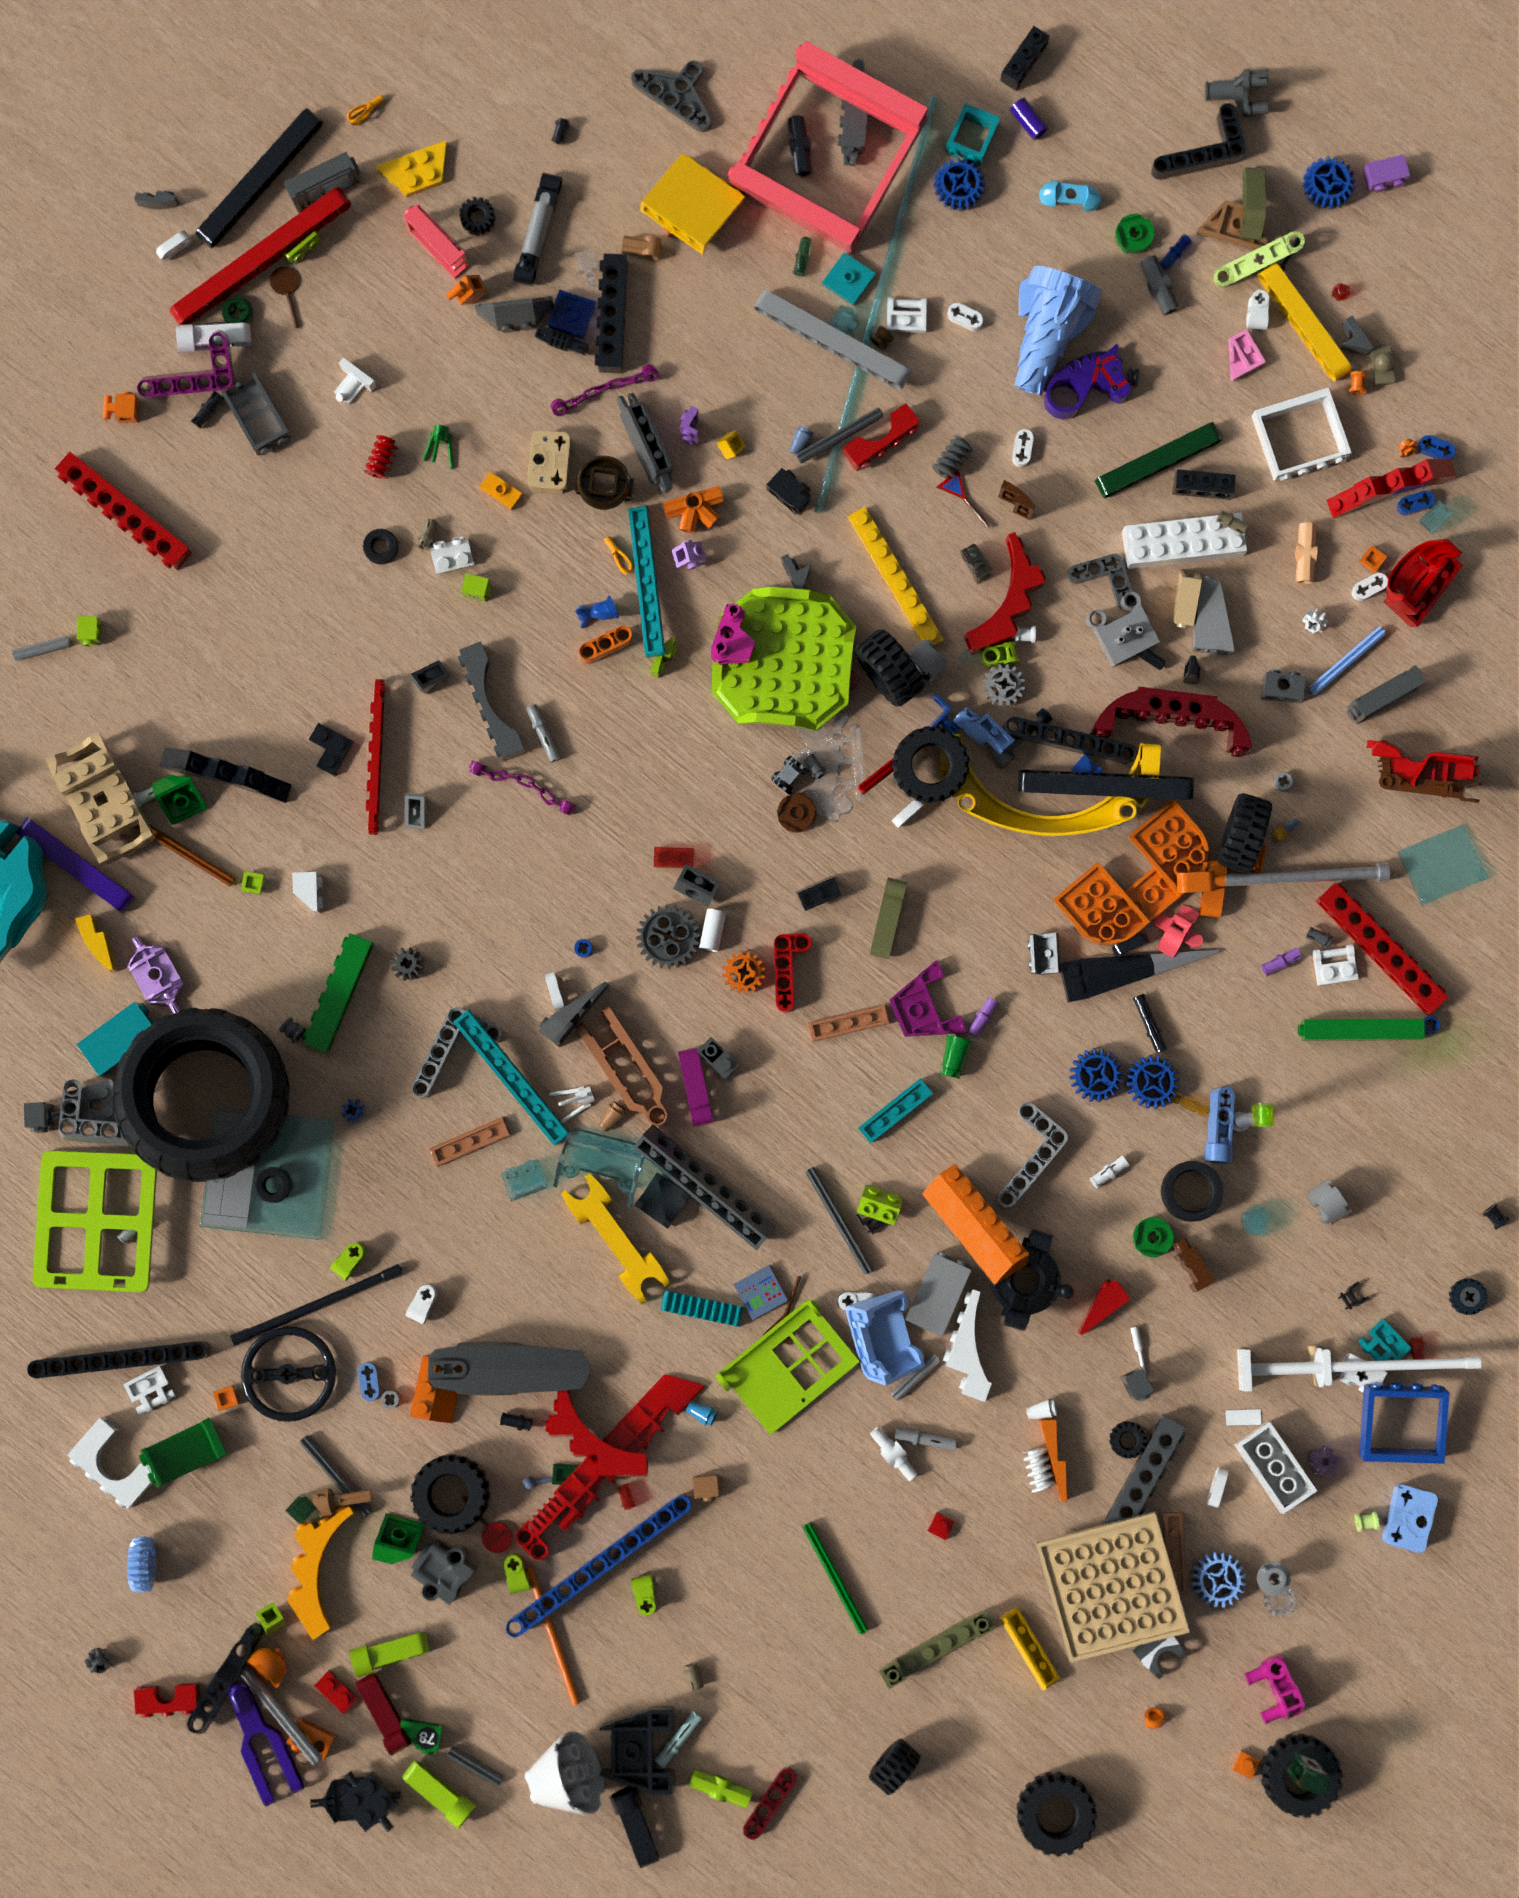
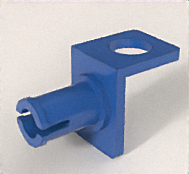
(942, 719)

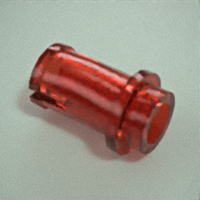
(1417, 1348)
(626, 1497)

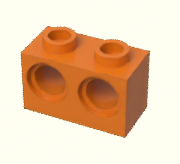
(314, 1733)

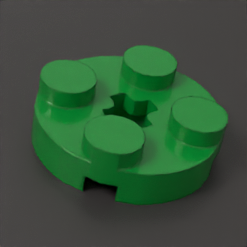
(1139, 224)
(1161, 1229)

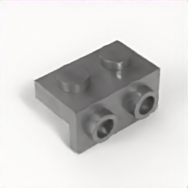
(1044, 953)

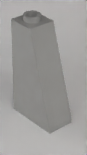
(1211, 622)

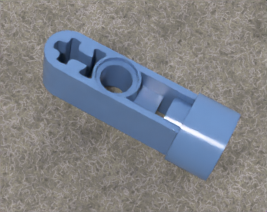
(1220, 1148)

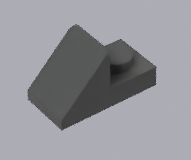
(1359, 342)
(799, 577)
(429, 676)

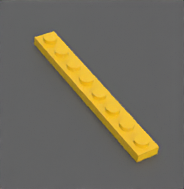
(894, 576)

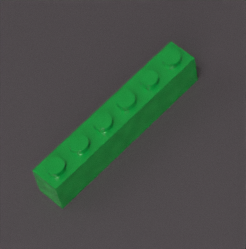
(338, 994)

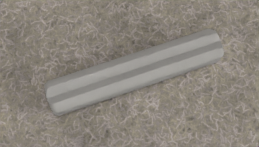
(41, 648)
(915, 1377)

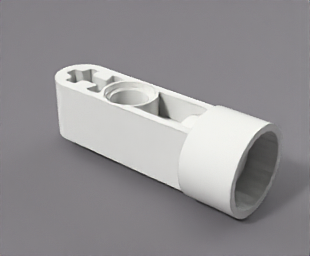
(197, 337)

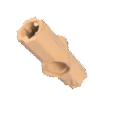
(1306, 553)

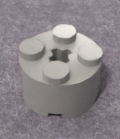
(927, 660)
(1329, 1202)

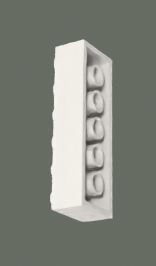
(1181, 542)

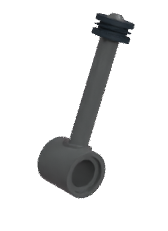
(1007, 756)

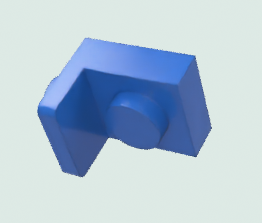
(1086, 765)

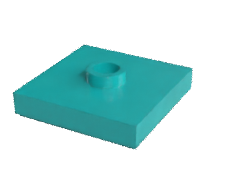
(848, 278)

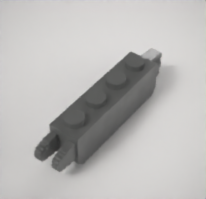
(854, 128)
(646, 442)

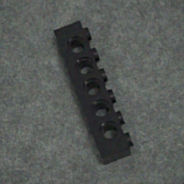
(611, 264)

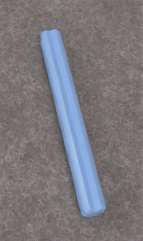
(1346, 661)

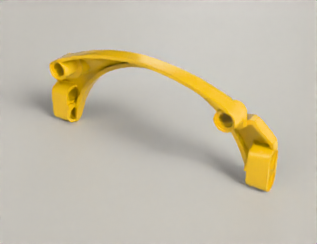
(1098, 817)

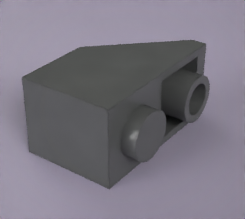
(718, 1058)

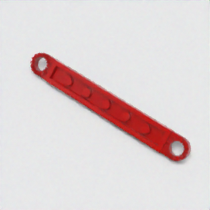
(375, 764)

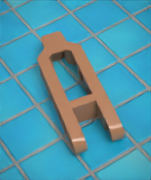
(651, 1107)

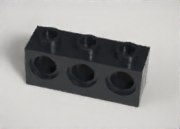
(1024, 58)
(1204, 484)

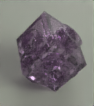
(1330, 1464)

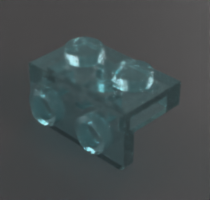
(524, 1179)

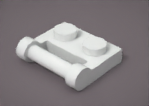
(906, 320)
(1338, 971)

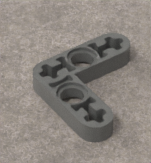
(1119, 571)

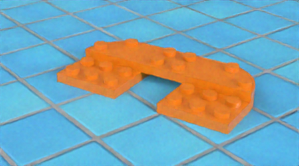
(1112, 916)

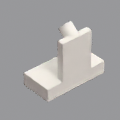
(352, 383)

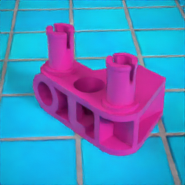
(739, 645)
(1281, 1686)

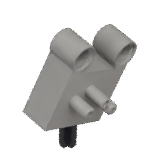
(1127, 635)

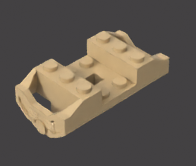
(87, 781)

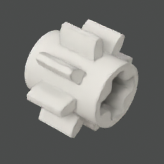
(1315, 621)

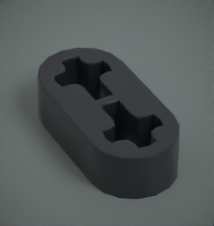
(1130, 944)

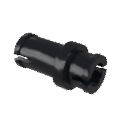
(519, 1422)

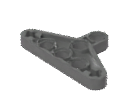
(684, 98)

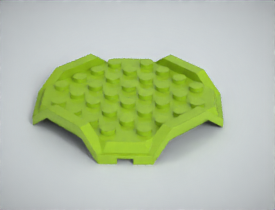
(797, 664)

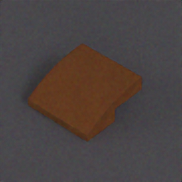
(1012, 494)

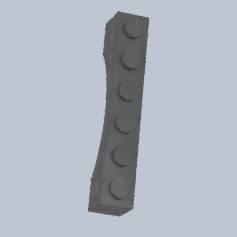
(477, 665)

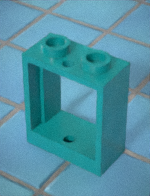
(981, 118)

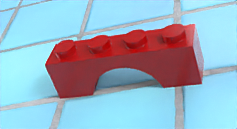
(862, 452)

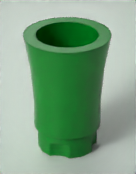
(955, 1055)

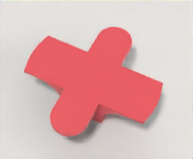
(1178, 930)

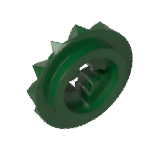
(229, 309)

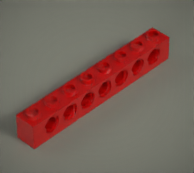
(72, 465)
(1436, 995)

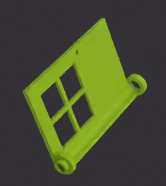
(767, 1383)

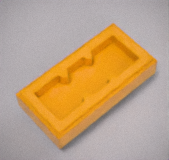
(500, 491)

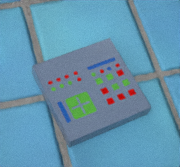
(760, 1292)

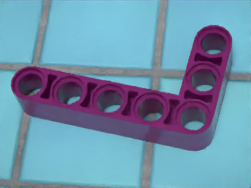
(195, 377)

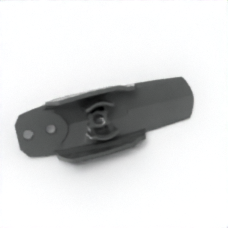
(507, 1368)

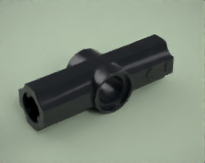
(799, 146)

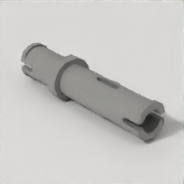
(542, 731)
(917, 1437)

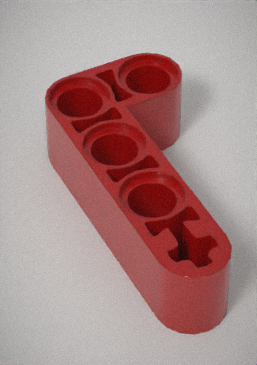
(788, 972)

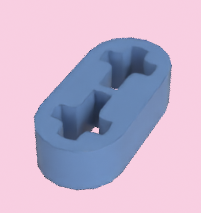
(374, 1380)

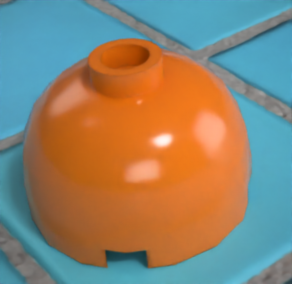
(269, 1665)

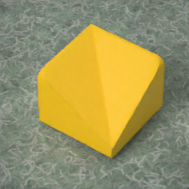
(731, 444)

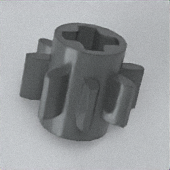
(98, 1660)

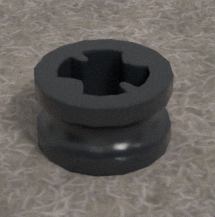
(1133, 376)

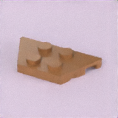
(1226, 225)

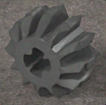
(411, 958)

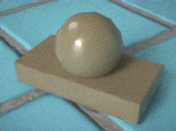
(1382, 365)

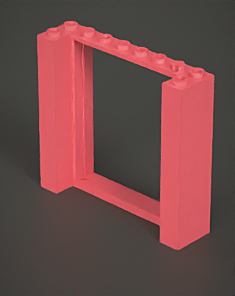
(856, 89)

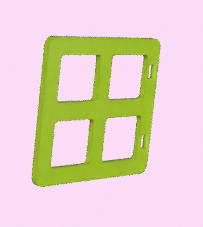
(94, 1221)

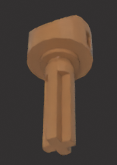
(329, 1501)

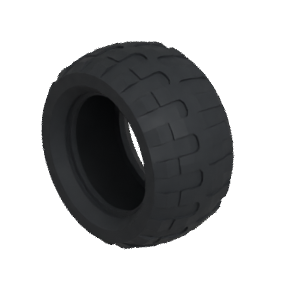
(160, 1046)

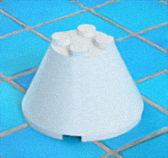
(567, 1776)

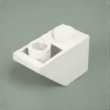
(307, 888)

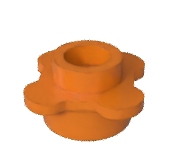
(1407, 448)

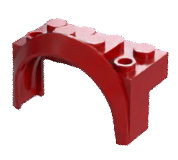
(1442, 569)

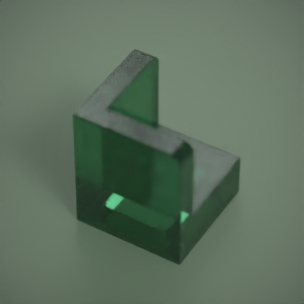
(301, 1508)

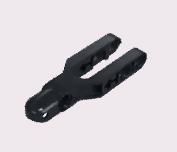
(227, 1673)

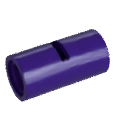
(1029, 119)

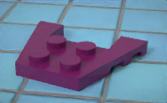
(916, 1010)

